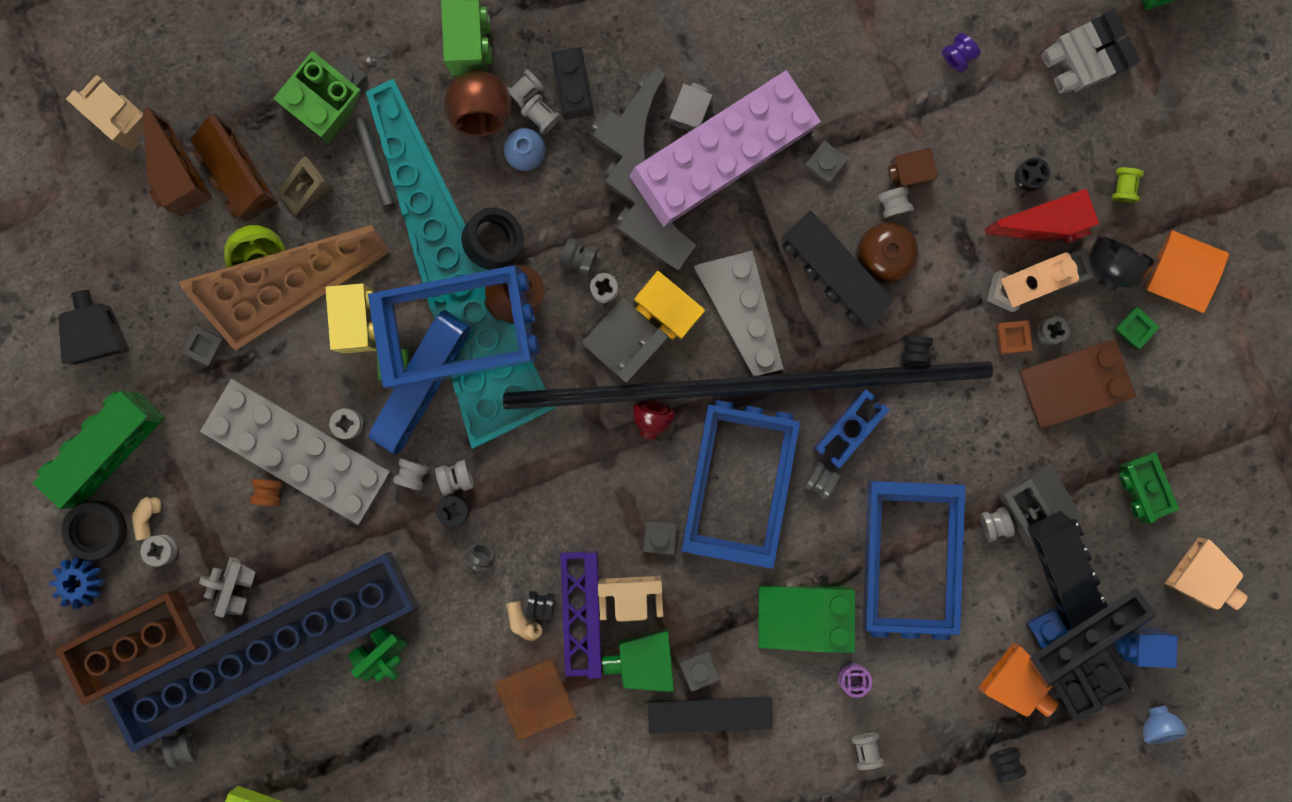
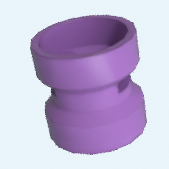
(850, 675)

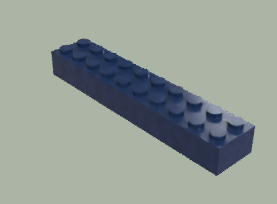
(261, 651)

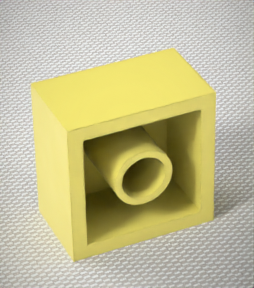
(350, 318)

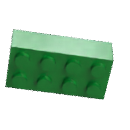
(98, 449)

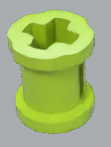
(1127, 185)

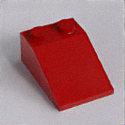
(1057, 220)

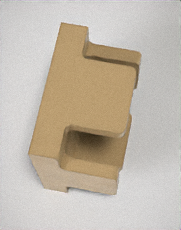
(109, 112)
(630, 596)

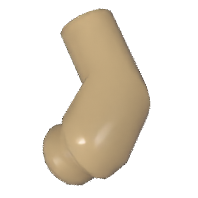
(142, 514)
(518, 624)

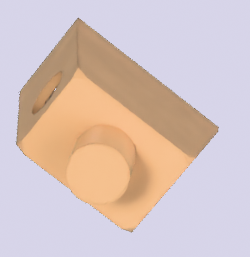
(1050, 276)
(1208, 577)

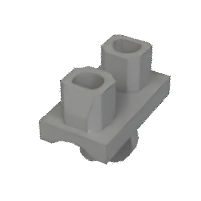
(225, 600)

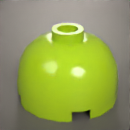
(250, 244)

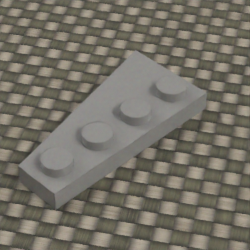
(740, 301)

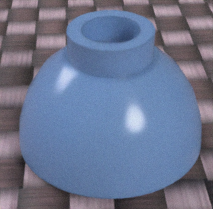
(524, 149)
(1162, 726)

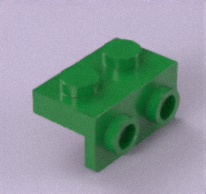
(1147, 488)

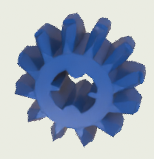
(74, 594)

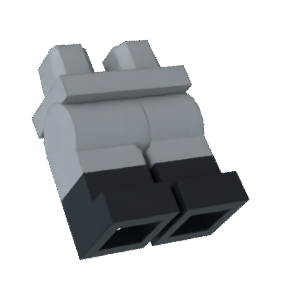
(1080, 57)

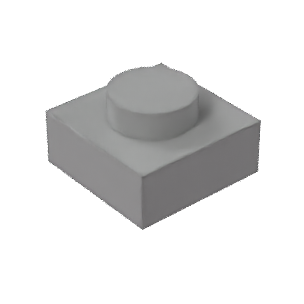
(997, 293)

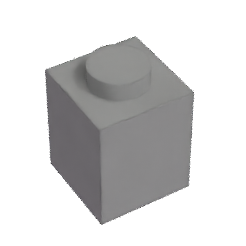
(690, 107)

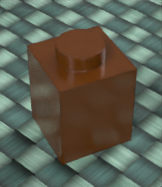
(913, 169)

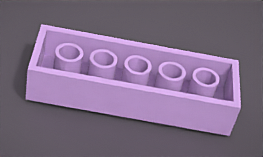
(724, 148)

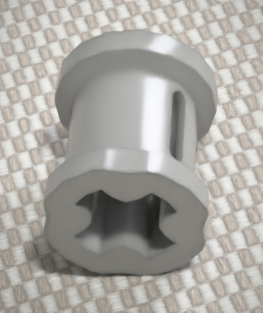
(525, 89)
(540, 114)
(600, 279)
(867, 751)

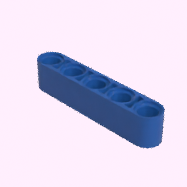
(410, 402)

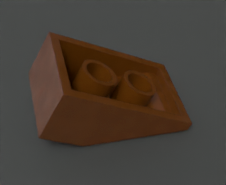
(169, 169)
(1077, 383)

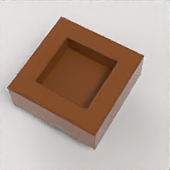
(1014, 337)

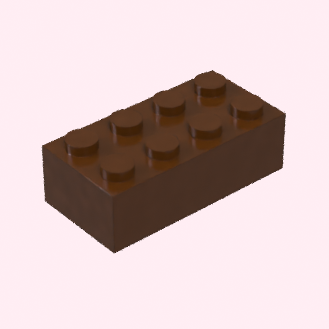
(130, 646)

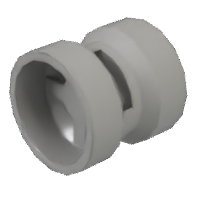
(447, 479)

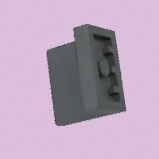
(624, 341)

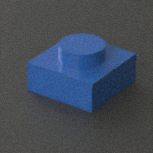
(1047, 628)

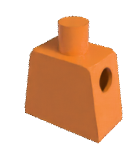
(1017, 684)

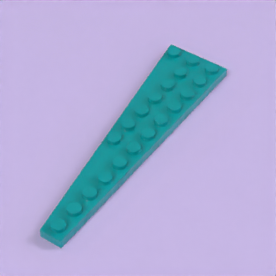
(436, 241)

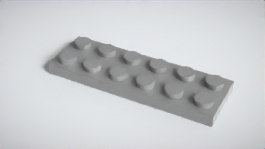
(295, 451)

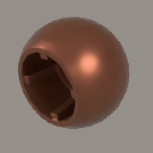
(477, 103)

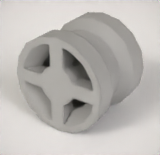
(896, 202)
(352, 423)
(411, 474)
(997, 524)
(166, 549)

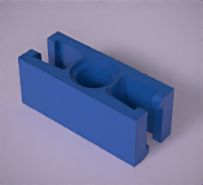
(864, 428)

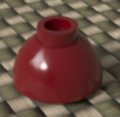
(652, 418)

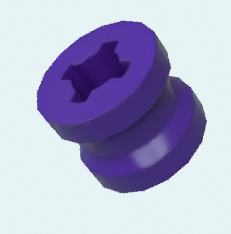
(961, 52)

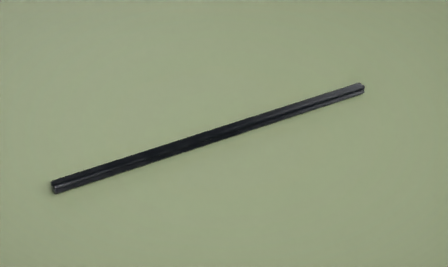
(747, 385)

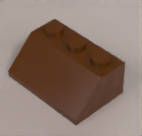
(231, 169)

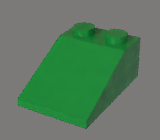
(807, 618)

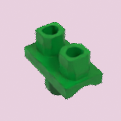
(381, 660)

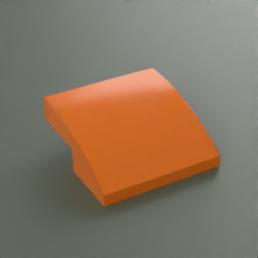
(1187, 271)

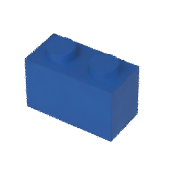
(1149, 648)

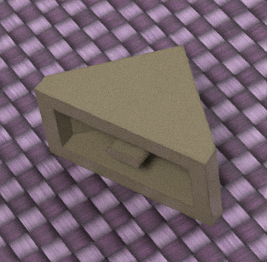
(304, 186)

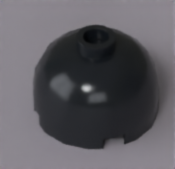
(1119, 263)

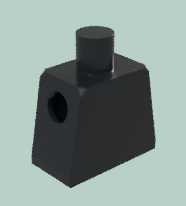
(89, 331)

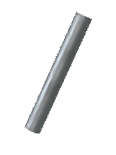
(374, 162)

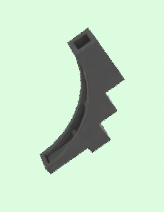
(625, 140)

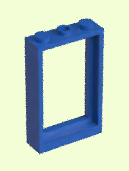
(388, 340)
(916, 492)
(727, 549)

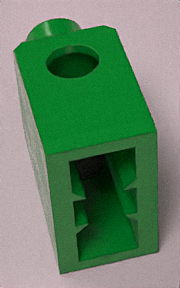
(643, 662)

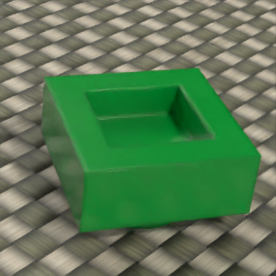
(1136, 328)

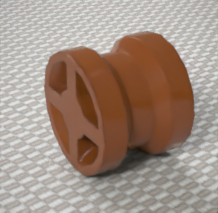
(266, 492)

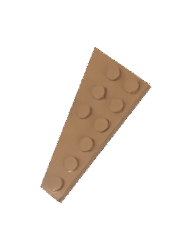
(266, 290)

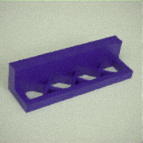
(592, 613)

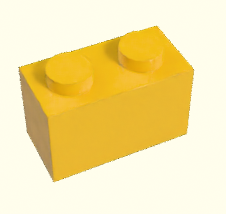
(668, 306)

